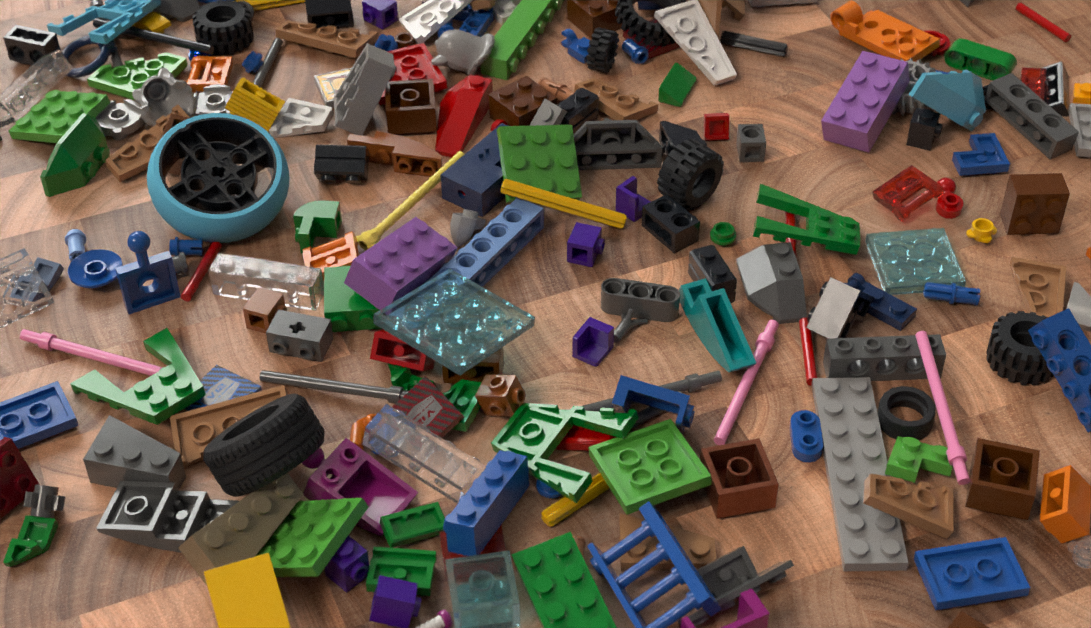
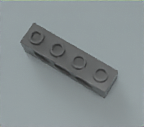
(1031, 116)
(880, 357)

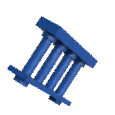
(667, 549)

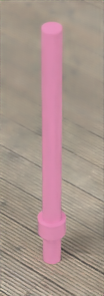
(50, 341)
(763, 345)
(955, 453)

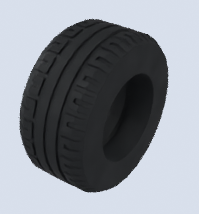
(264, 445)

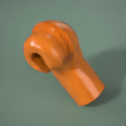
(358, 430)

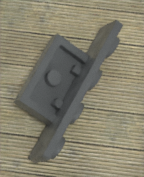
(731, 576)

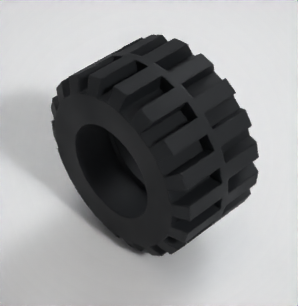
(224, 26)
(690, 174)
(1013, 351)

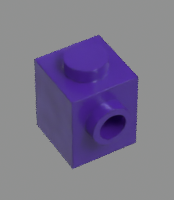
(380, 12)
(585, 244)
(348, 565)
(394, 602)

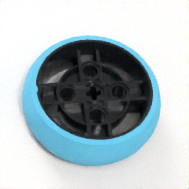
(223, 143)

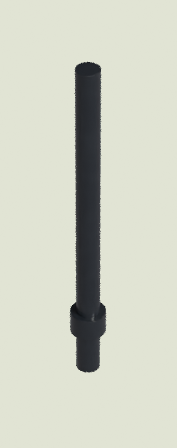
(162, 38)

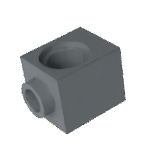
(751, 143)

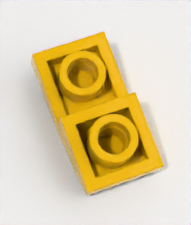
(153, 22)

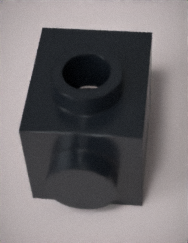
(924, 129)

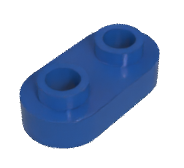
(806, 436)

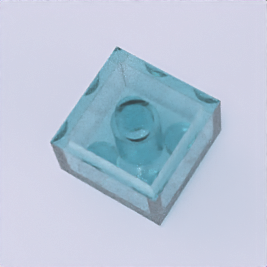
(483, 591)

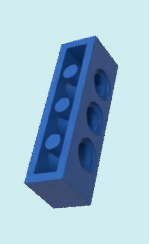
(1064, 361)

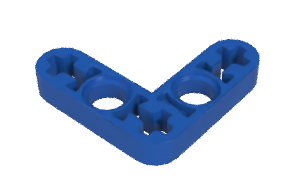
(475, 18)

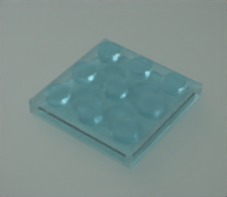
(913, 258)

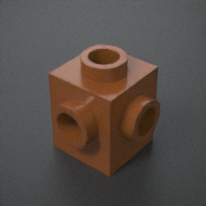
(500, 395)

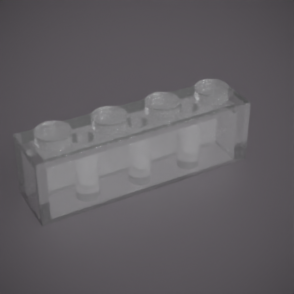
(32, 86)
(242, 276)
(422, 453)

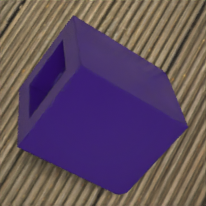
(628, 200)
(593, 341)

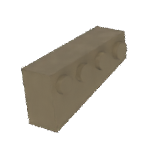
(242, 528)

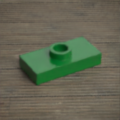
(412, 524)

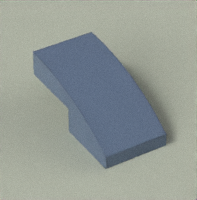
(49, 273)

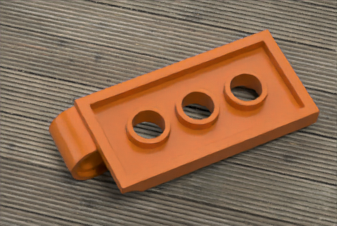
(888, 34)

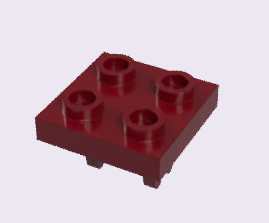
(15, 476)

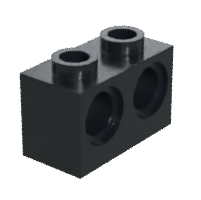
(29, 44)
(670, 223)

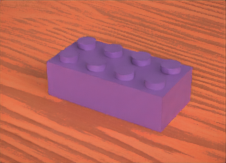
(865, 101)
(399, 263)

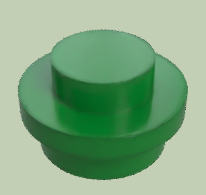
(723, 233)

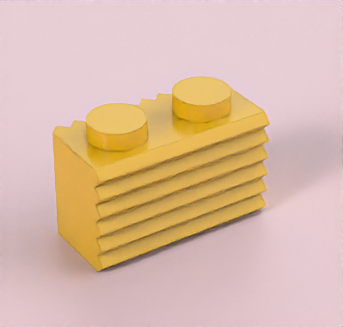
(254, 104)

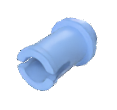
(75, 240)

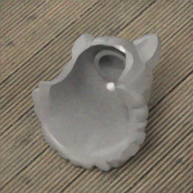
(462, 50)
(163, 93)

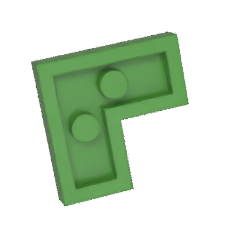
(911, 455)

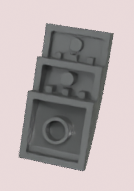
(158, 514)

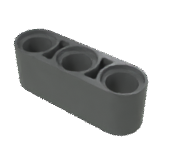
(647, 299)

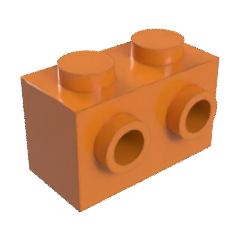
(1066, 504)

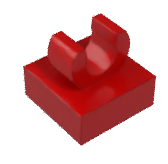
(716, 126)

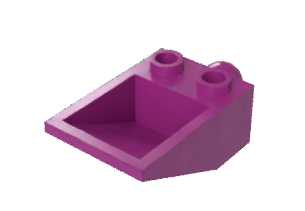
(357, 476)

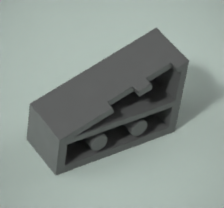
(130, 455)

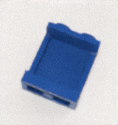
(653, 396)

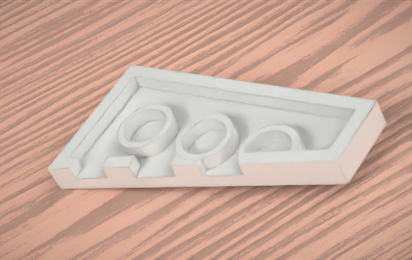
(431, 17)
(697, 38)

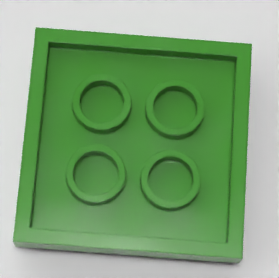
(56, 114)
(540, 158)
(649, 466)
(312, 535)

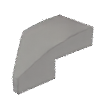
(1080, 306)

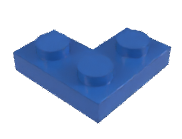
(985, 157)

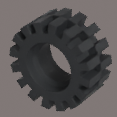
(602, 50)

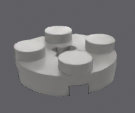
(212, 94)
(120, 119)

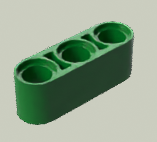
(980, 59)

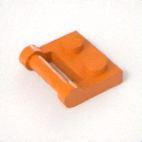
(216, 71)
(332, 254)

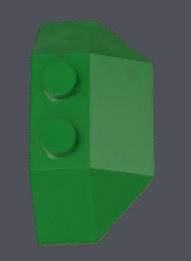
(75, 157)

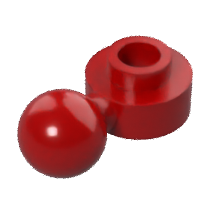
(949, 204)

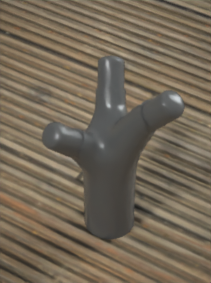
(627, 324)

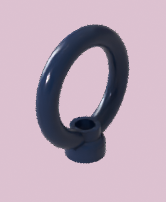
(106, 49)

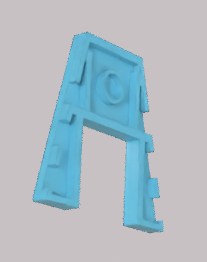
(122, 12)

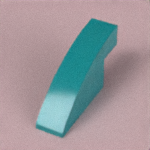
(716, 325)

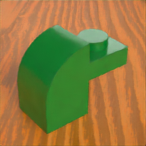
(316, 220)

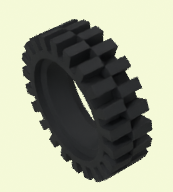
(643, 28)

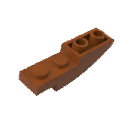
(401, 152)

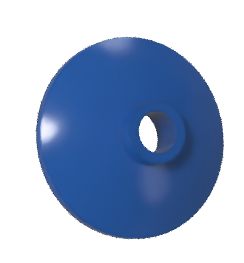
(94, 268)

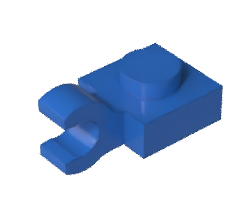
(576, 47)

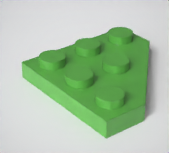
(132, 75)

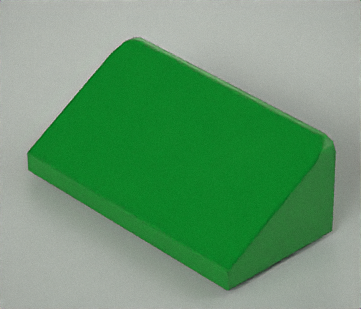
(676, 86)

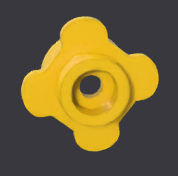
(982, 230)

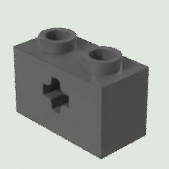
(299, 335)

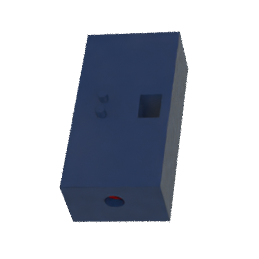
(476, 177)

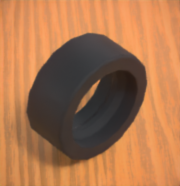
(906, 397)

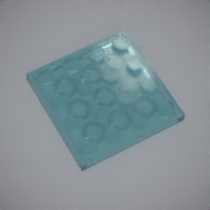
(454, 321)

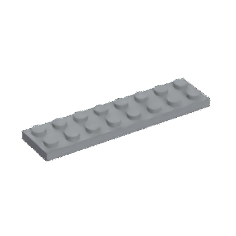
(851, 453)

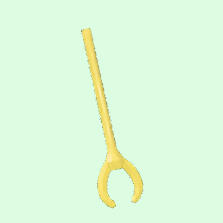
(371, 237)

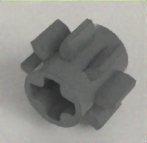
(44, 501)

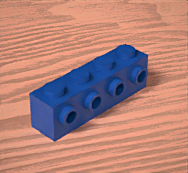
(487, 503)

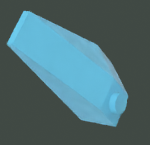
(953, 95)

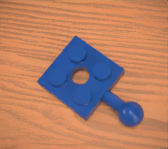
(156, 268)

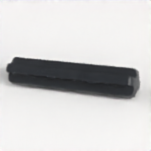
(754, 43)

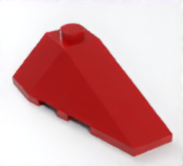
(462, 113)

